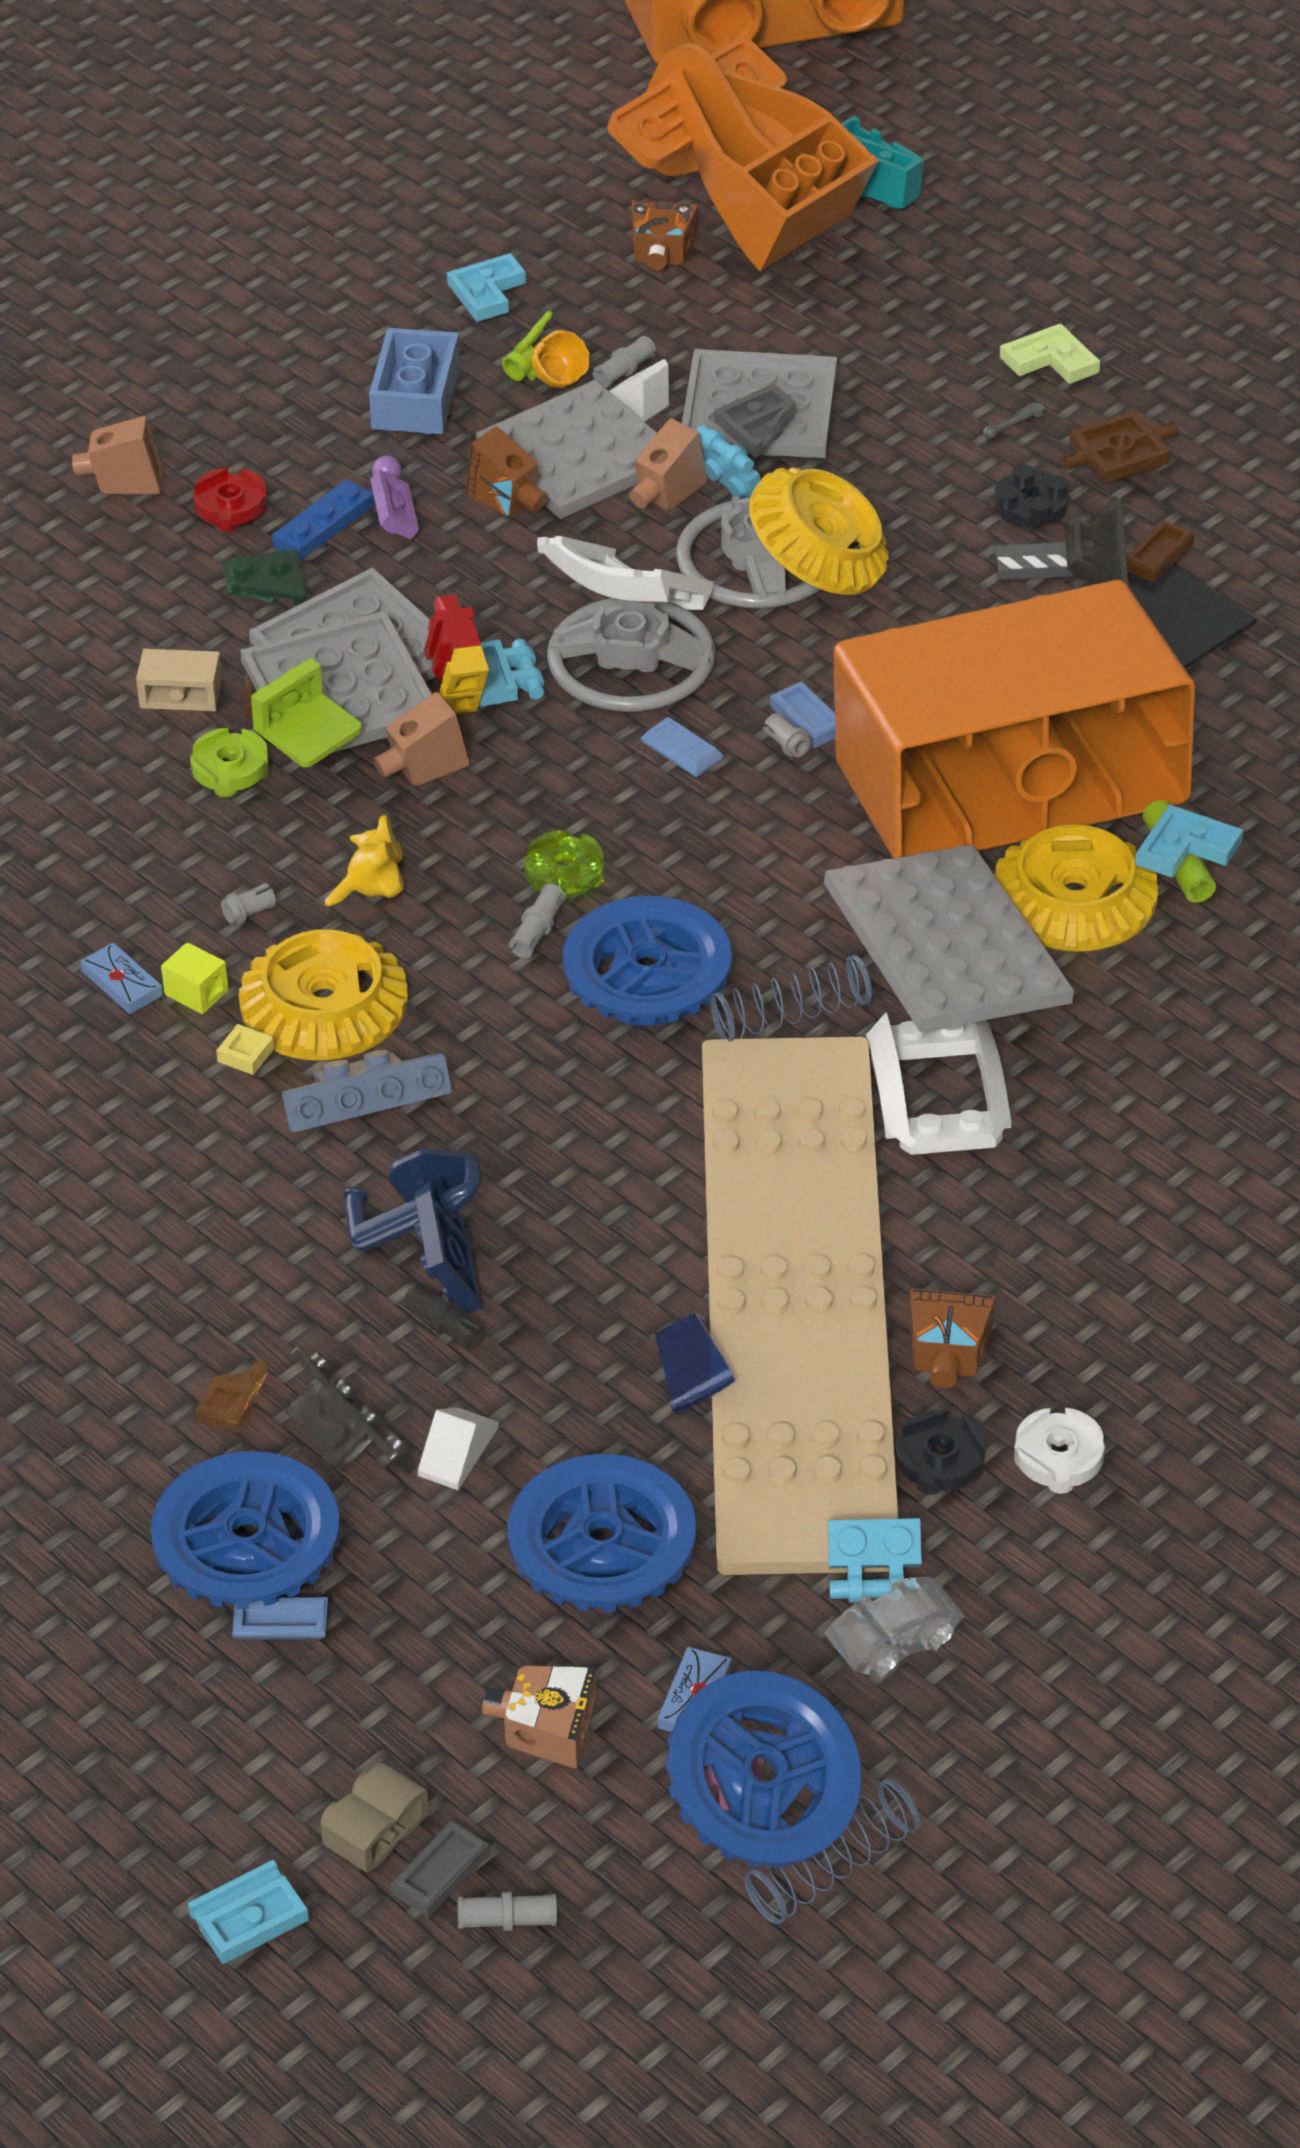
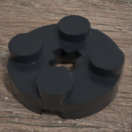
(1047, 492)
(936, 1471)

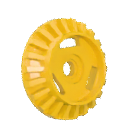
(786, 517)
(1082, 917)
(281, 1002)

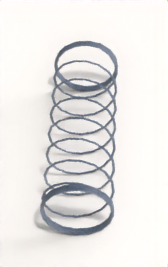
(715, 1012)
(752, 1891)

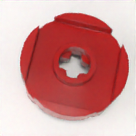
(244, 503)

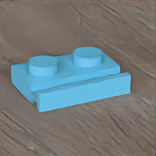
(248, 1912)

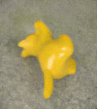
(373, 866)

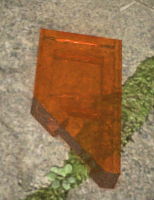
(230, 1397)

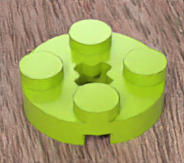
(226, 777)

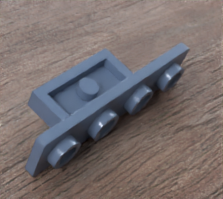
(364, 1088)

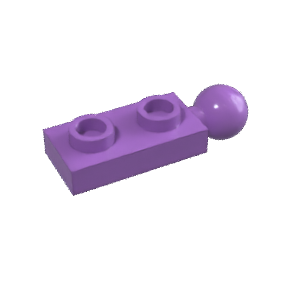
(393, 498)

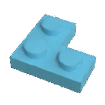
(481, 285)
(1183, 833)

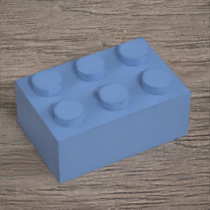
(414, 381)

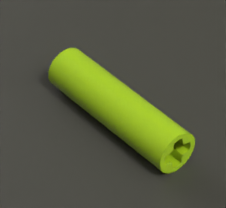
(1192, 874)

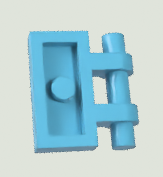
(727, 463)
(503, 683)
(871, 1545)

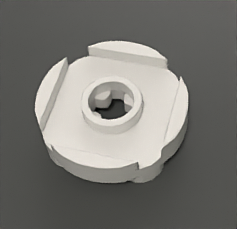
(1059, 1469)

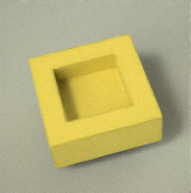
(245, 1049)

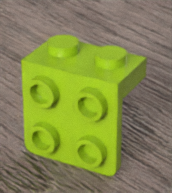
(300, 717)

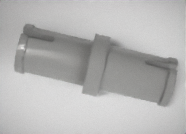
(624, 361)
(537, 921)
(507, 1911)

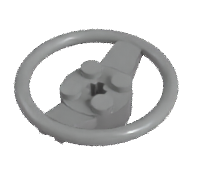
(747, 554)
(632, 638)

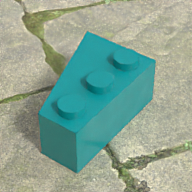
(897, 173)

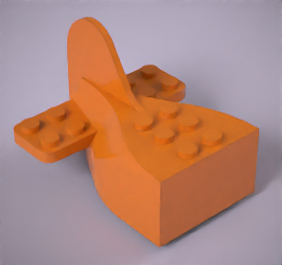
(764, 153)

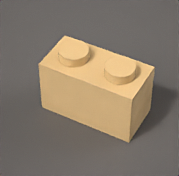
(179, 679)

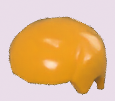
(560, 359)

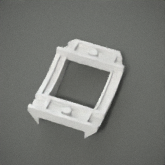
(605, 574)
(930, 1131)

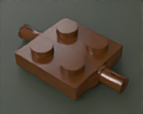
(1120, 446)

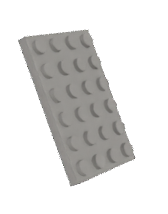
(948, 938)

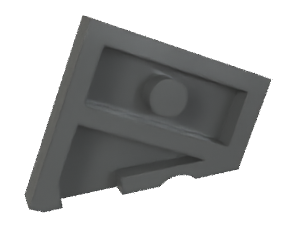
(756, 418)

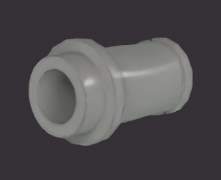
(792, 739)
(240, 906)

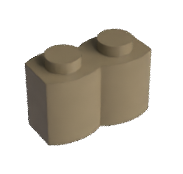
(374, 1816)

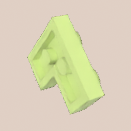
(1054, 348)

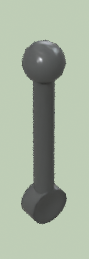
(1036, 410)

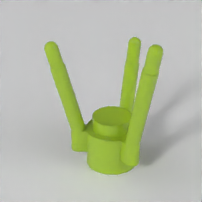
(518, 361)

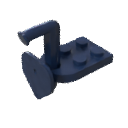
(435, 1189)

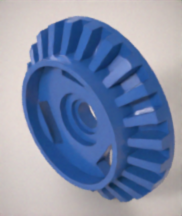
(684, 940)
(245, 1491)
(599, 1494)
(812, 1754)

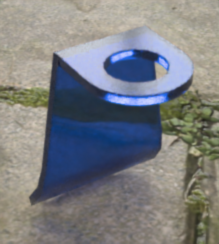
(691, 1362)

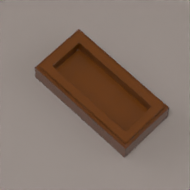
(1159, 551)

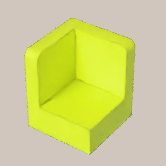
(194, 978)

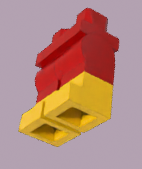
(456, 654)

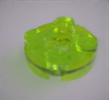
(582, 854)

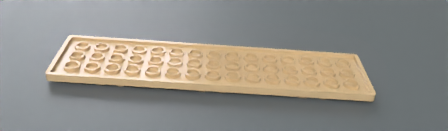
(795, 1300)

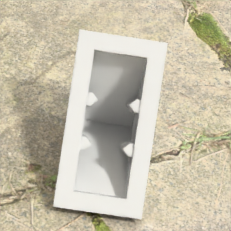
(645, 391)
(454, 1445)

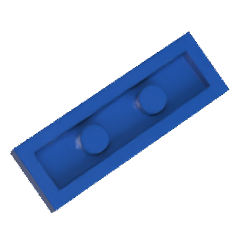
(323, 519)

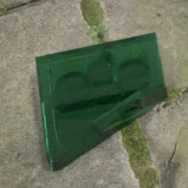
(265, 576)

